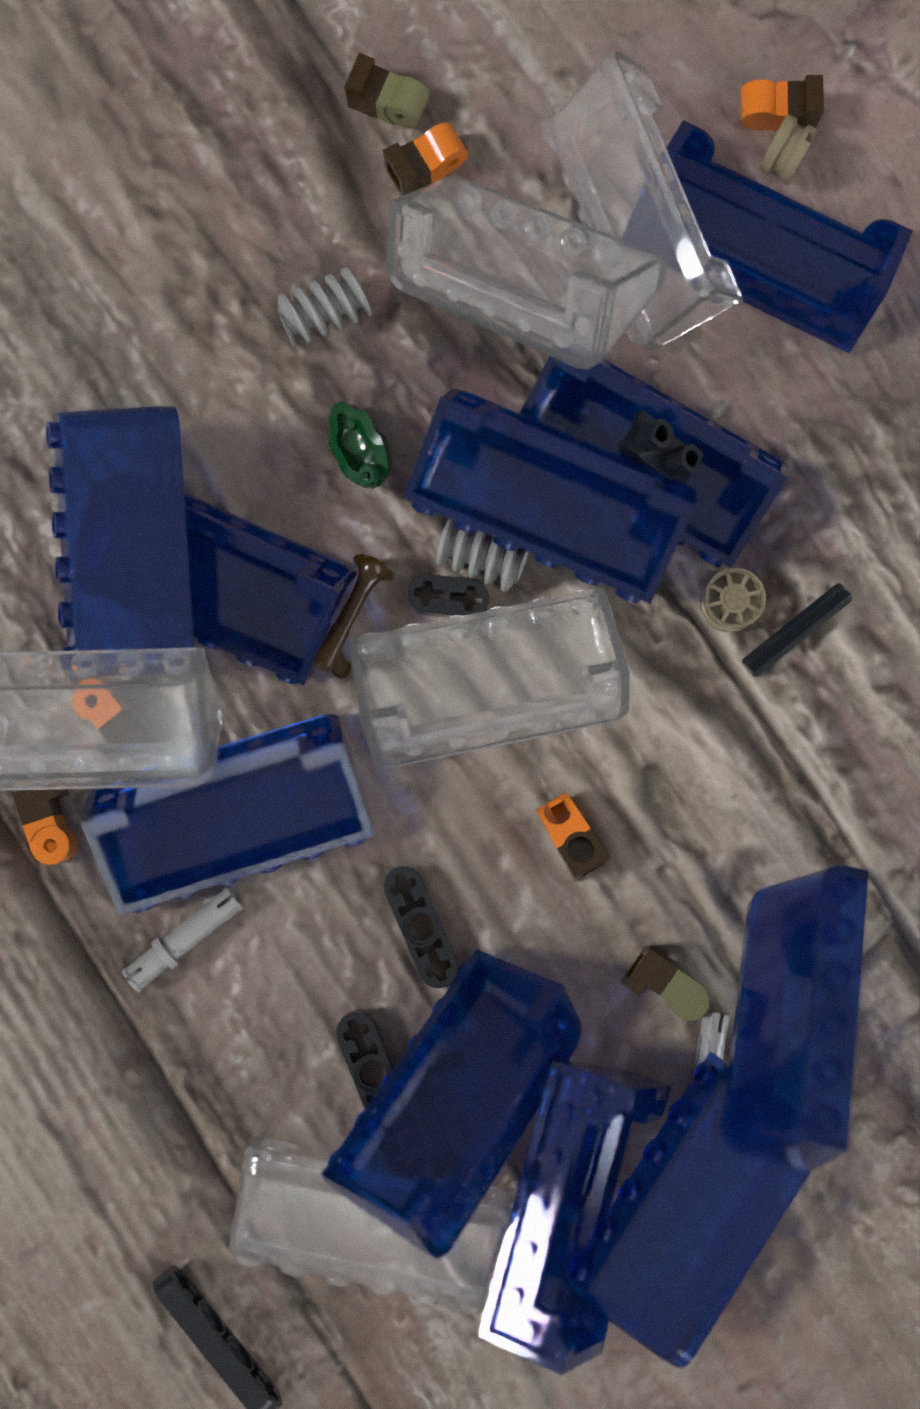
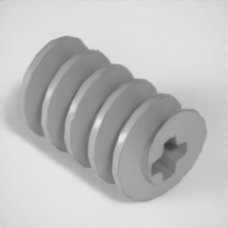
(322, 306)
(480, 556)

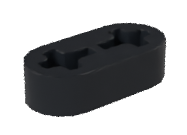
(448, 586)

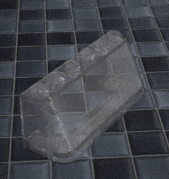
(633, 193)
(519, 269)
(490, 678)
(107, 719)
(303, 1225)

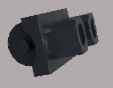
(656, 447)

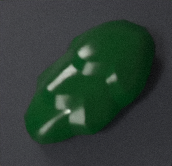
(359, 445)

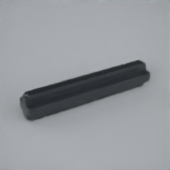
(797, 630)

